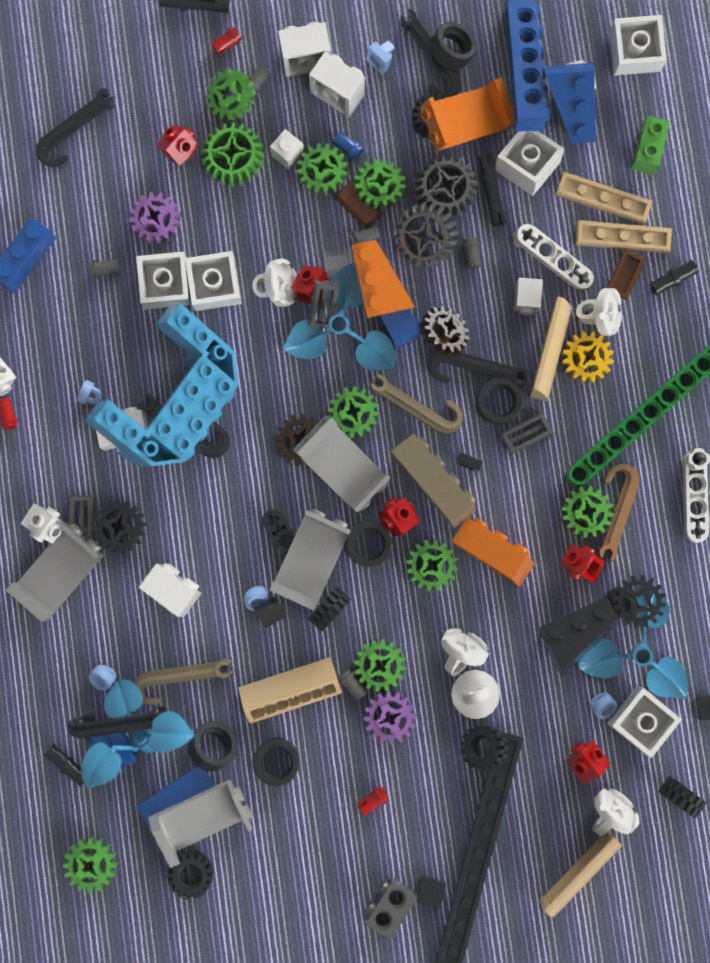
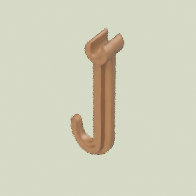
(622, 508)

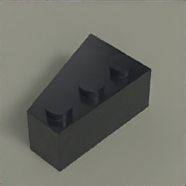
(577, 633)

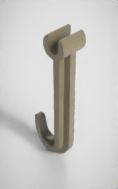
(417, 409)
(180, 674)

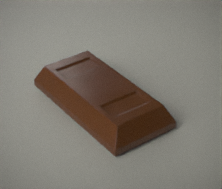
(349, 200)
(626, 273)

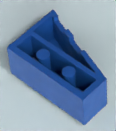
(575, 97)

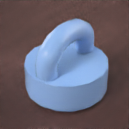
(85, 391)
(255, 597)
(102, 677)
(603, 705)

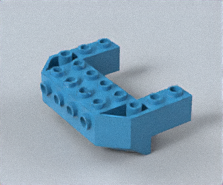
(190, 407)

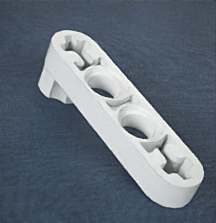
(552, 260)
(699, 496)

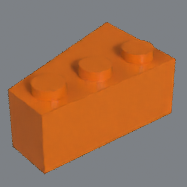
(377, 281)
(494, 550)

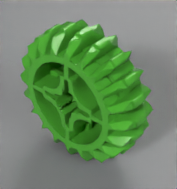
(242, 155)

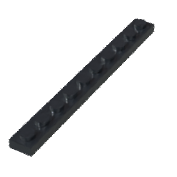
(478, 855)

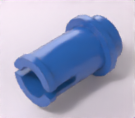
(347, 145)

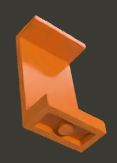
(468, 115)

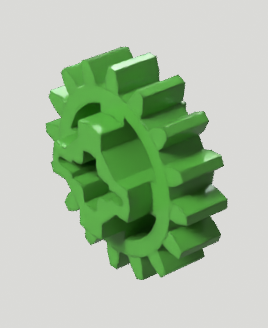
(227, 106)
(314, 165)
(371, 189)
(363, 409)
(589, 523)
(439, 574)
(372, 655)
(83, 857)

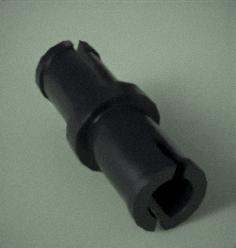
(674, 277)
(65, 764)

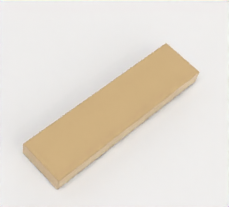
(603, 198)
(623, 236)

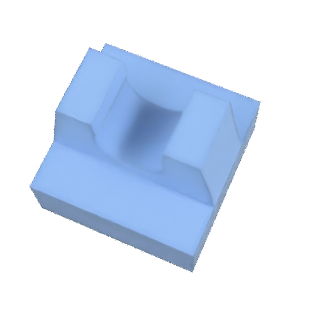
(380, 56)

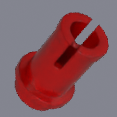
(226, 41)
(7, 416)
(373, 800)

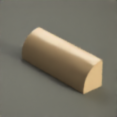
(289, 690)

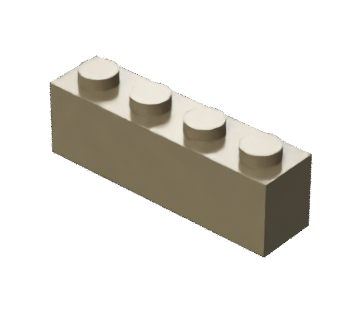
(434, 481)

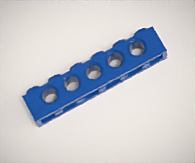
(523, 27)

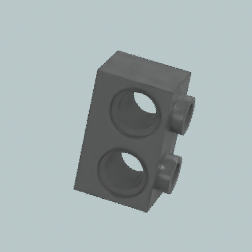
(395, 909)

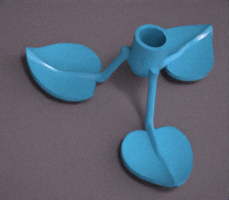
(307, 342)
(664, 680)
(167, 733)

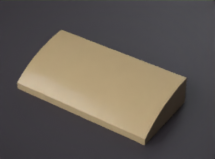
(551, 350)
(579, 874)

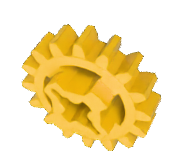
(595, 361)

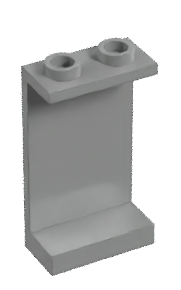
(341, 464)
(310, 559)
(56, 572)
(198, 819)

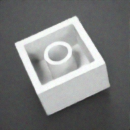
(637, 45)
(303, 47)
(337, 83)
(529, 160)
(163, 280)
(213, 281)
(170, 589)
(644, 721)

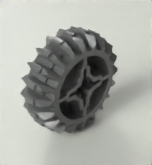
(439, 169)
(435, 237)

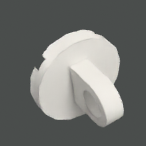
(277, 281)
(605, 312)
(463, 650)
(475, 694)
(614, 813)

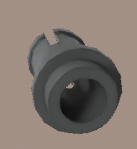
(259, 77)
(364, 235)
(471, 253)
(104, 268)
(352, 684)

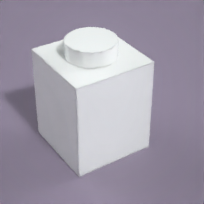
(287, 149)
(528, 296)

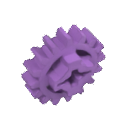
(163, 214)
(400, 712)

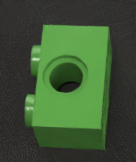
(650, 145)

